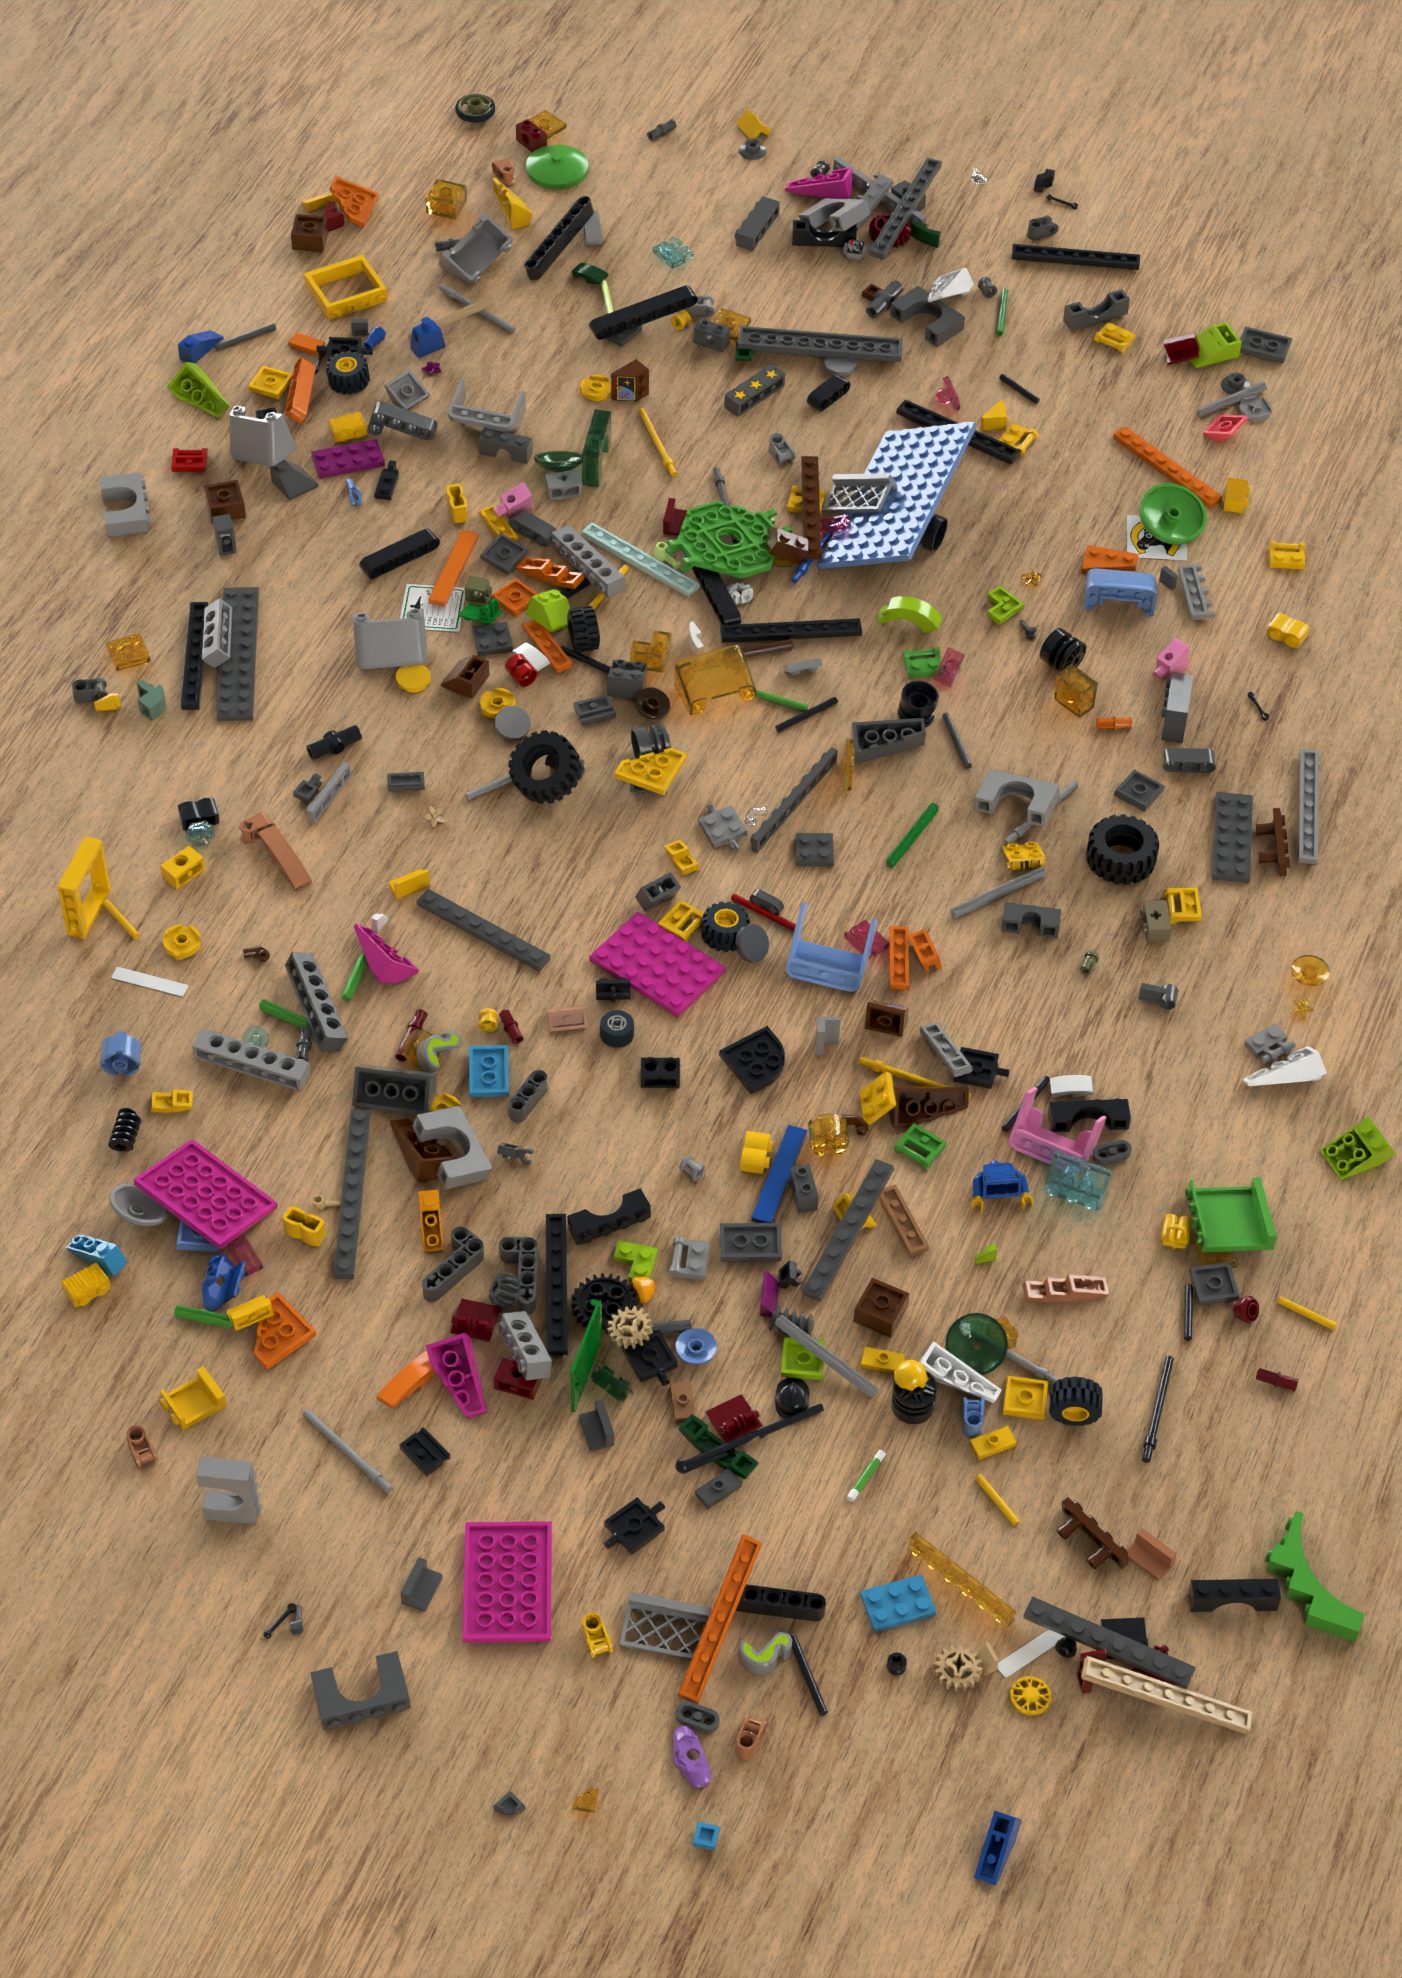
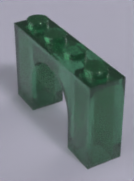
(597, 441)

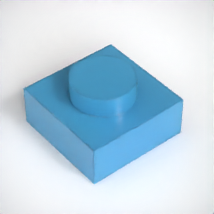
(706, 1836)

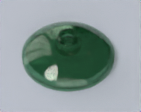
(558, 460)
(978, 1328)

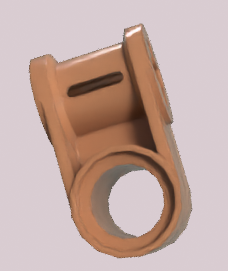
(504, 171)
(253, 826)
(141, 1449)
(751, 1733)

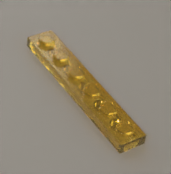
(955, 1574)

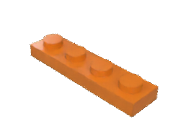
(548, 646)
(899, 958)

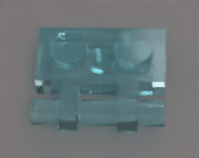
(669, 253)

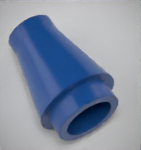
(375, 336)

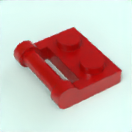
(189, 460)

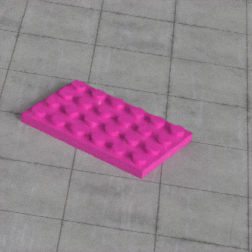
(657, 964)
(205, 1194)
(507, 1582)

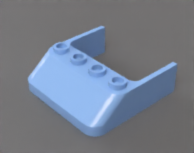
(826, 964)

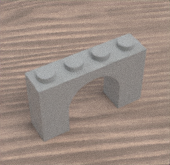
(841, 213)
(132, 519)
(1002, 784)
(453, 1125)
(236, 1476)

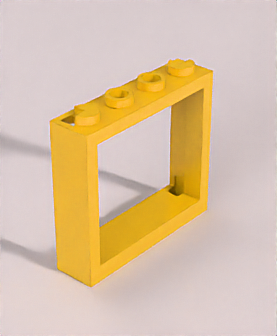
(338, 271)
(77, 915)

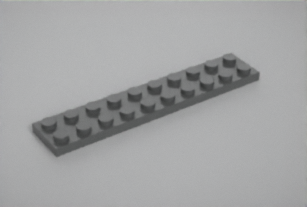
(820, 344)
(237, 674)

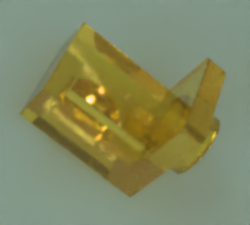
(1010, 1331)

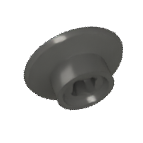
(752, 149)
(1234, 383)

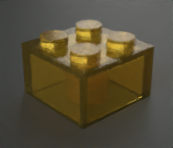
(446, 199)
(1075, 690)

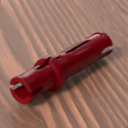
(416, 1024)

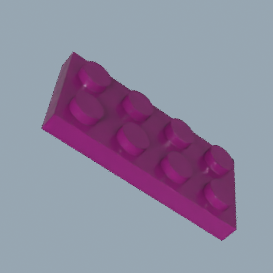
(348, 458)

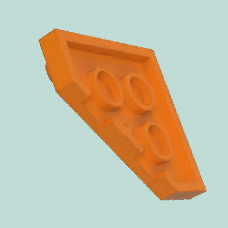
(354, 200)
(281, 1333)

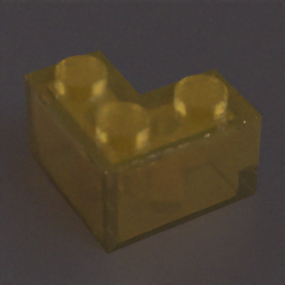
(654, 653)

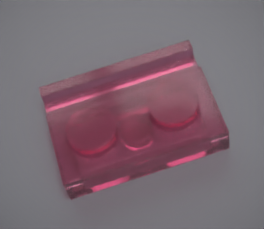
(858, 936)

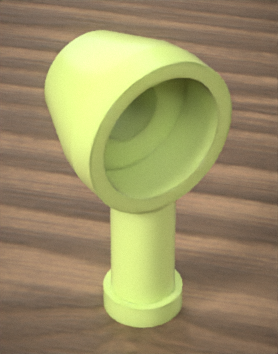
(660, 554)

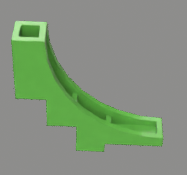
(1321, 1608)

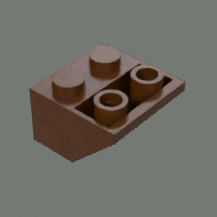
(467, 676)

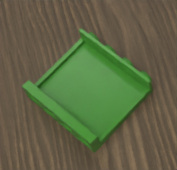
(1231, 1218)

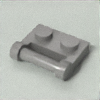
(696, 1259)

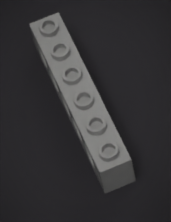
(588, 561)
(251, 1059)

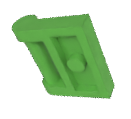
(922, 667)
(923, 1141)

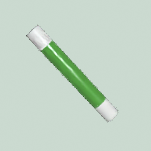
(866, 1476)

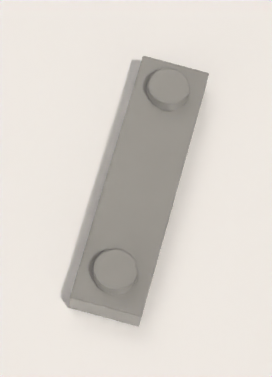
(328, 793)
(945, 1049)

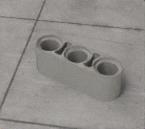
(592, 230)

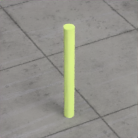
(606, 294)

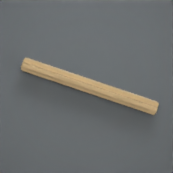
(463, 313)

